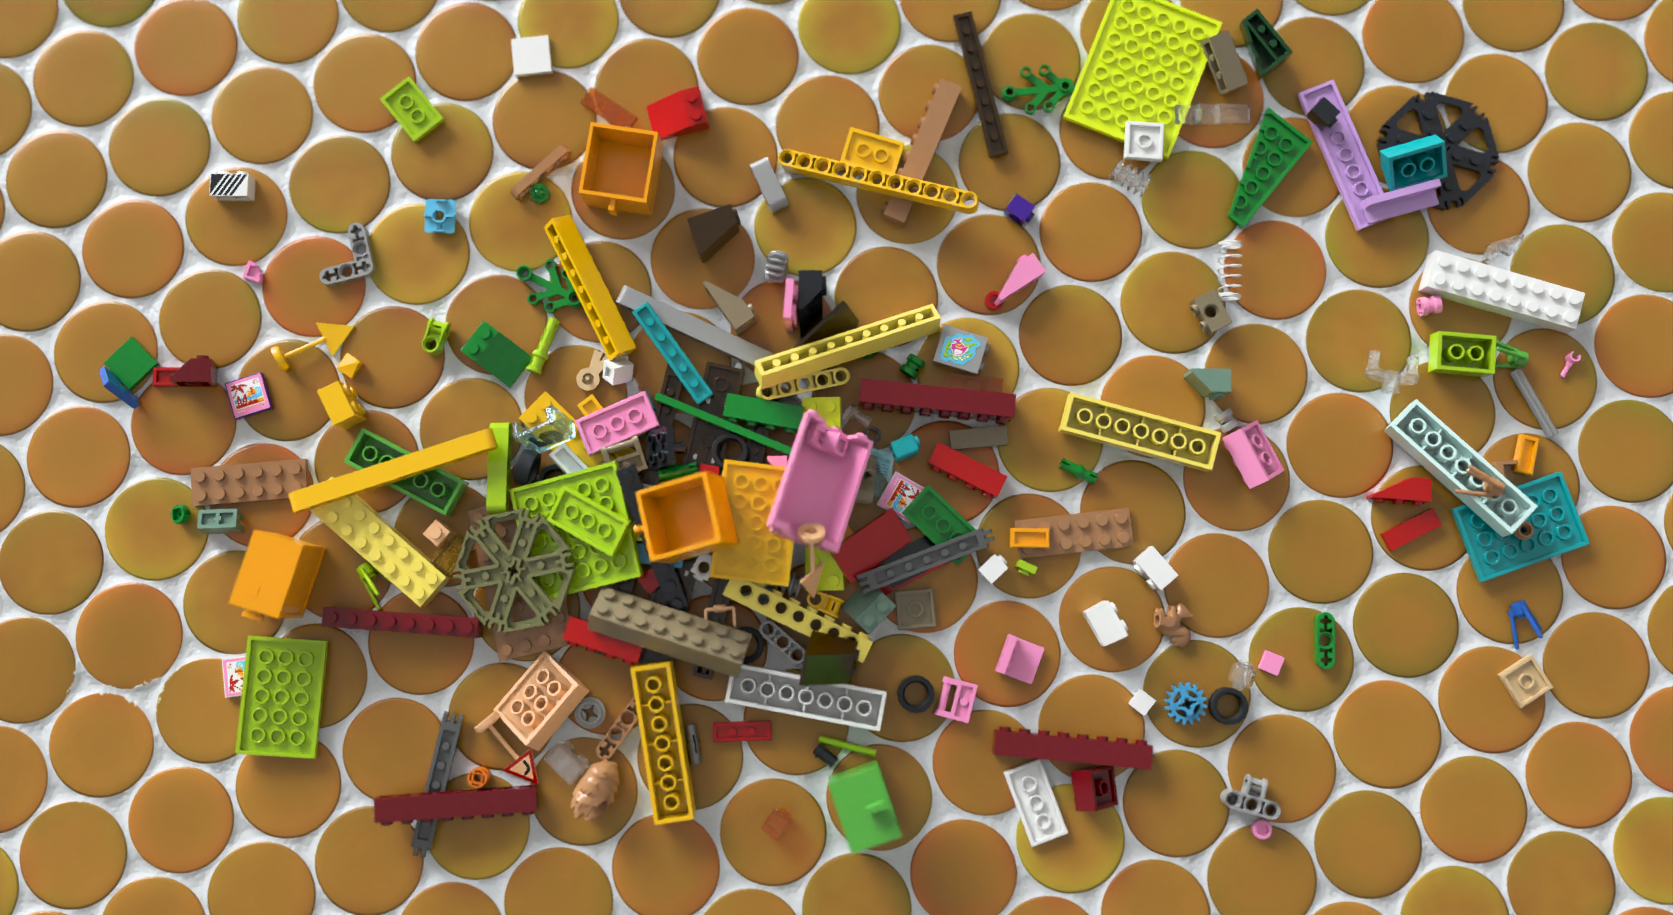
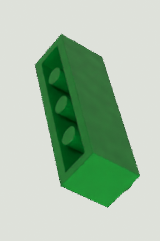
(763, 412)

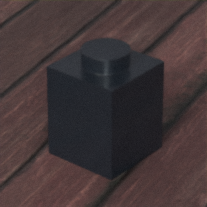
(1323, 114)

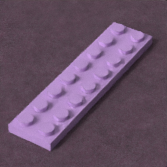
(1343, 153)

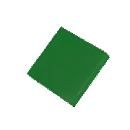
(131, 363)

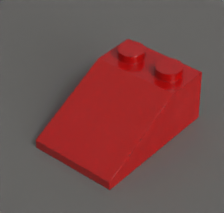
(678, 114)

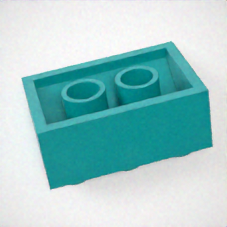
(1414, 162)

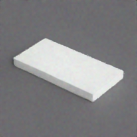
(1035, 802)

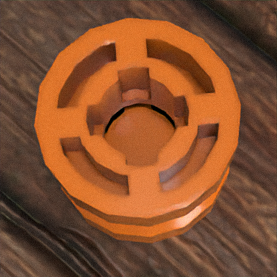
(481, 774)

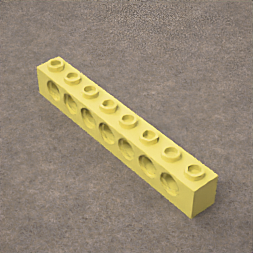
(732, 591)

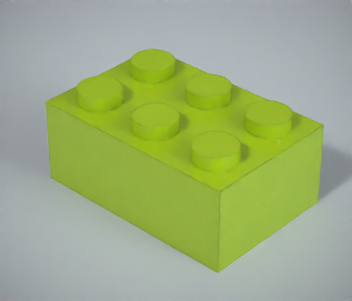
(1462, 354)

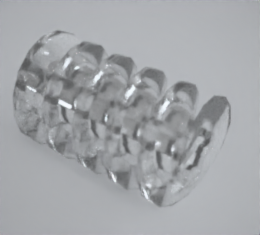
(1130, 177)

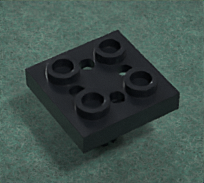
(663, 447)

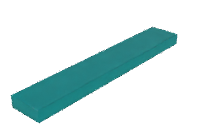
(672, 353)

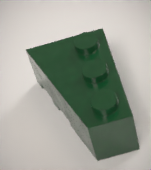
(1263, 44)

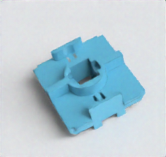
(432, 208)

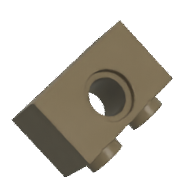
(1212, 302)

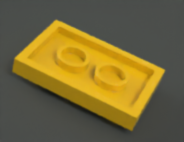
(872, 151)

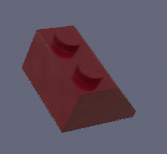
(196, 373)
(1094, 788)

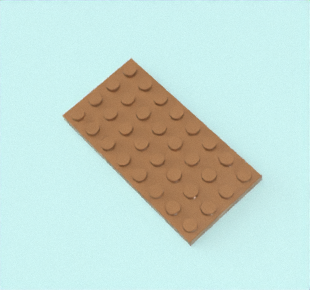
(527, 640)

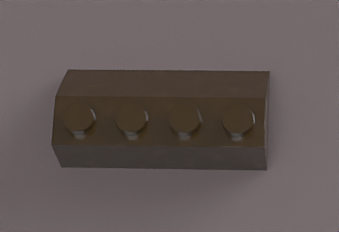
(836, 322)

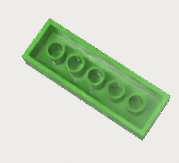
(433, 488)

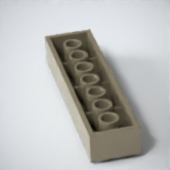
(669, 631)

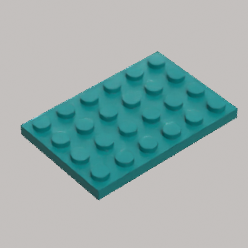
(1554, 524)

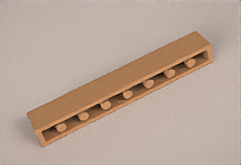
(924, 147)

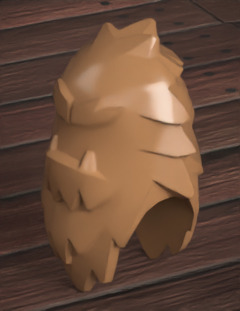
(595, 790)

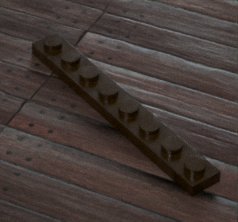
(980, 84)

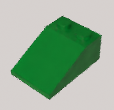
(496, 354)

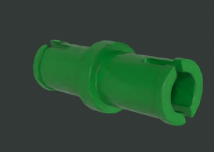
(678, 471)
(1078, 471)

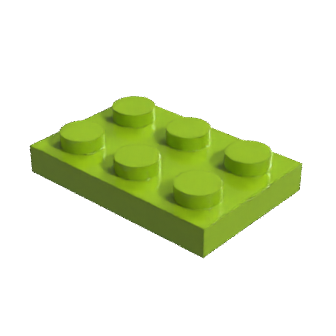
(412, 109)

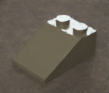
(734, 309)

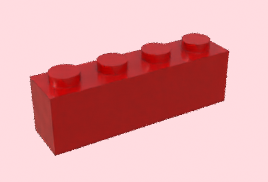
(966, 470)
(577, 633)

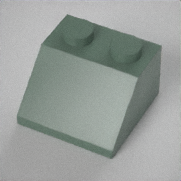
(1210, 382)
(868, 608)

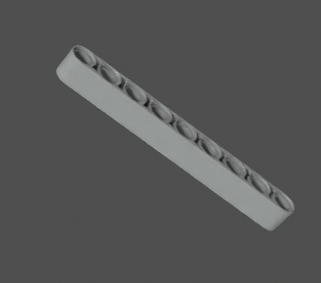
(695, 328)

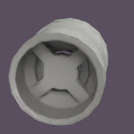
(1224, 416)

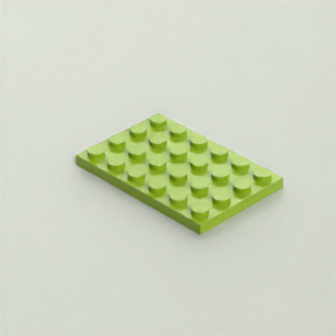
(282, 697)

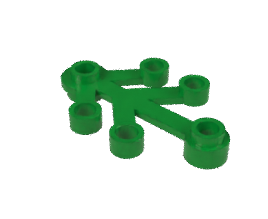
(1040, 90)
(554, 288)

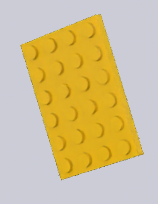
(760, 553)

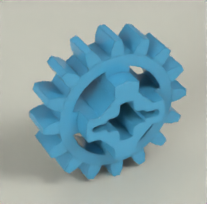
(1188, 712)

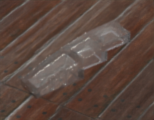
(1212, 114)

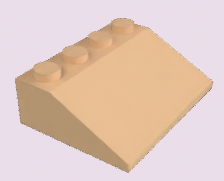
(541, 701)

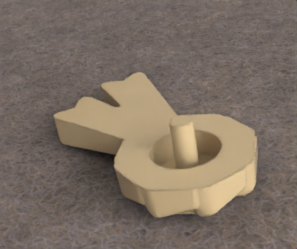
(589, 378)

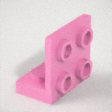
(1019, 659)

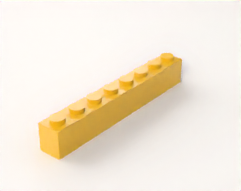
(590, 287)

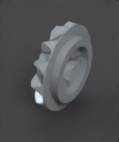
(581, 715)

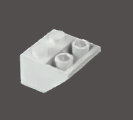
(1105, 622)

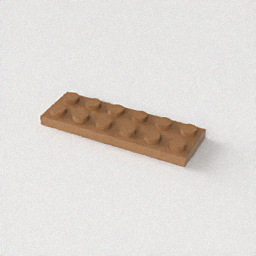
(248, 482)
(1080, 532)

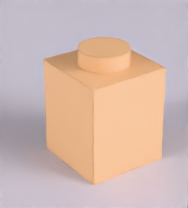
(438, 533)

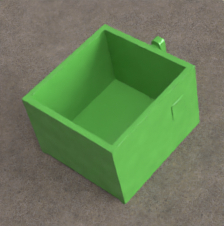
(864, 806)

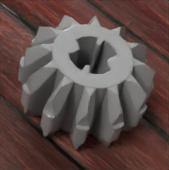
(776, 266)

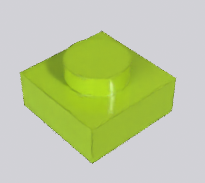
(1025, 568)

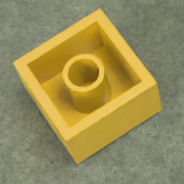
(342, 405)

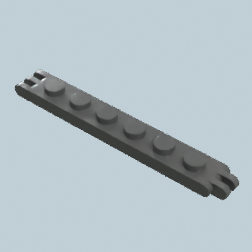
(925, 559)
(438, 777)

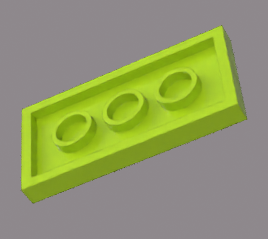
(589, 520)

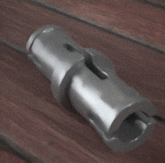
(693, 743)

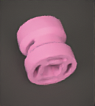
(1429, 305)

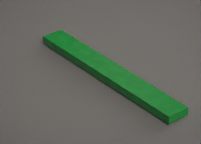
(721, 423)

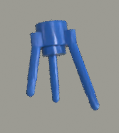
(1522, 610)

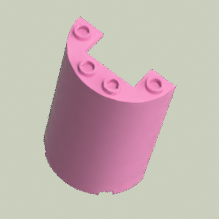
(819, 486)

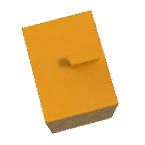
(621, 169)
(686, 518)
(276, 576)

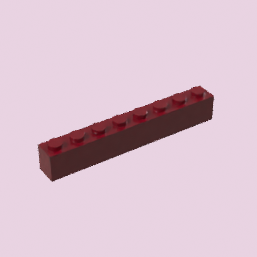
(402, 622)
(1072, 749)
(455, 803)

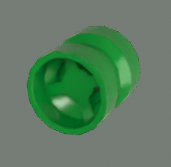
(912, 366)

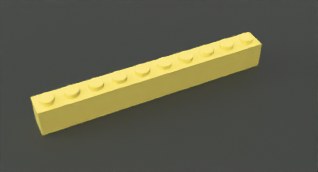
(847, 346)

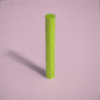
(847, 745)

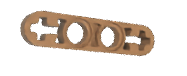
(540, 172)
(622, 726)

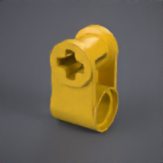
(826, 604)

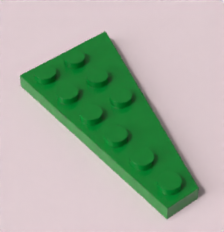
(1271, 158)

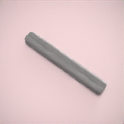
(1534, 403)

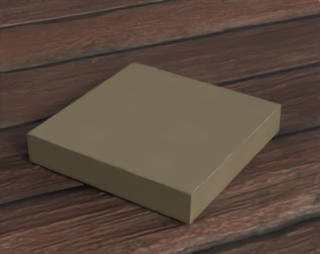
(915, 609)

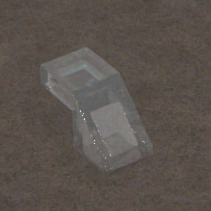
(1505, 246)

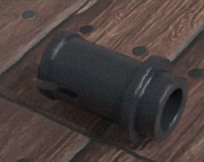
(825, 755)

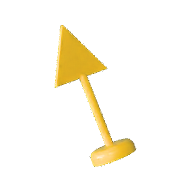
(332, 335)

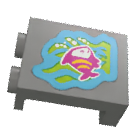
(961, 350)

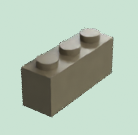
(1224, 62)

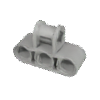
(1253, 792)

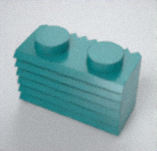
(905, 447)

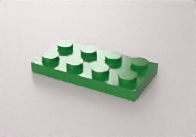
(936, 518)

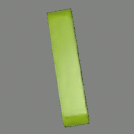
(499, 470)

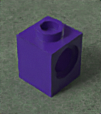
(1020, 210)

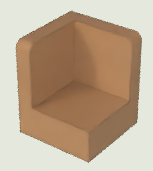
(1505, 468)

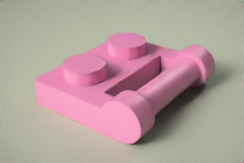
(962, 700)

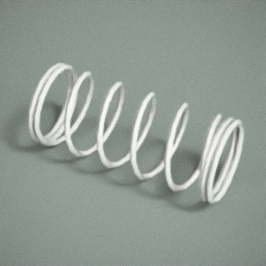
(1234, 244)

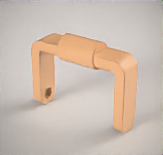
(721, 608)

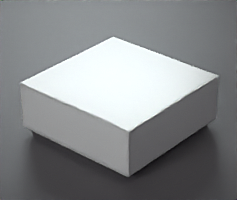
(1141, 702)

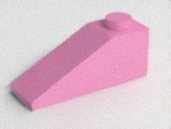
(1023, 274)

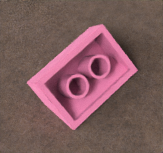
(1253, 454)

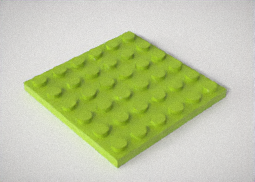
(592, 565)

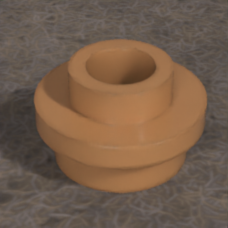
(1527, 533)

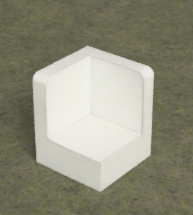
(618, 371)

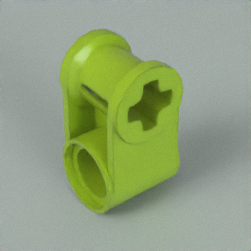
(438, 333)

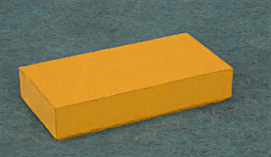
(1526, 454)
(1029, 538)

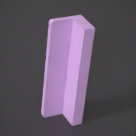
(1401, 201)

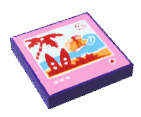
(249, 396)

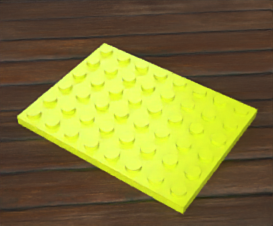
(1141, 68)

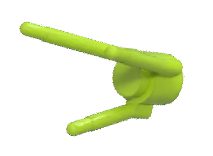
(367, 573)

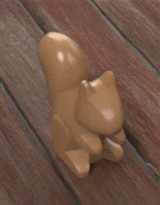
(1170, 621)

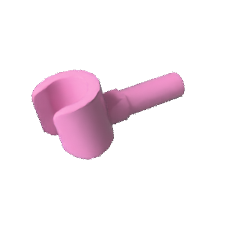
(1569, 361)

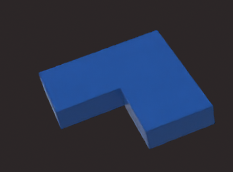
(114, 385)

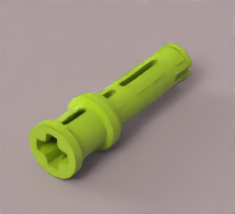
(540, 354)

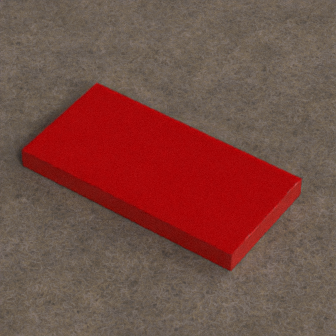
(871, 545)

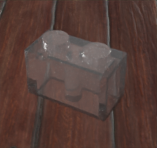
(566, 761)

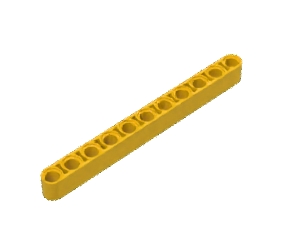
(884, 187)
(392, 471)

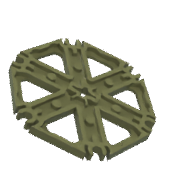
(500, 572)

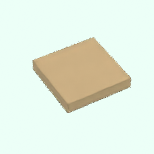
(1525, 681)

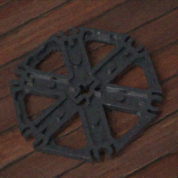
(1456, 156)

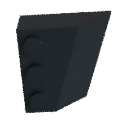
(811, 292)

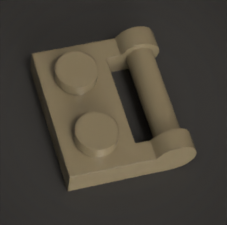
(636, 457)

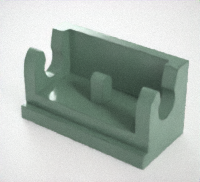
(220, 521)

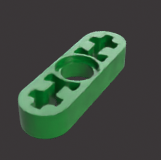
(1317, 645)

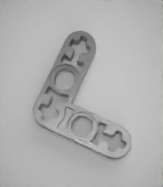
(359, 260)

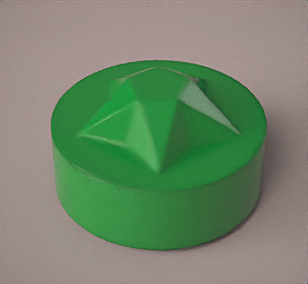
(540, 193)
(180, 514)

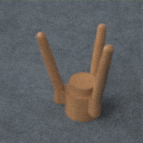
(1491, 485)

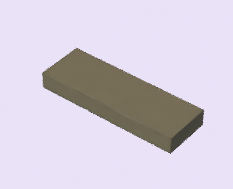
(978, 437)

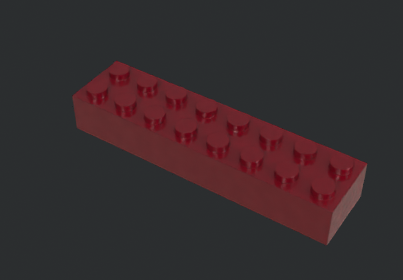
(937, 400)

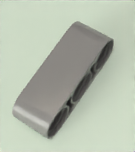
(769, 185)
(773, 639)

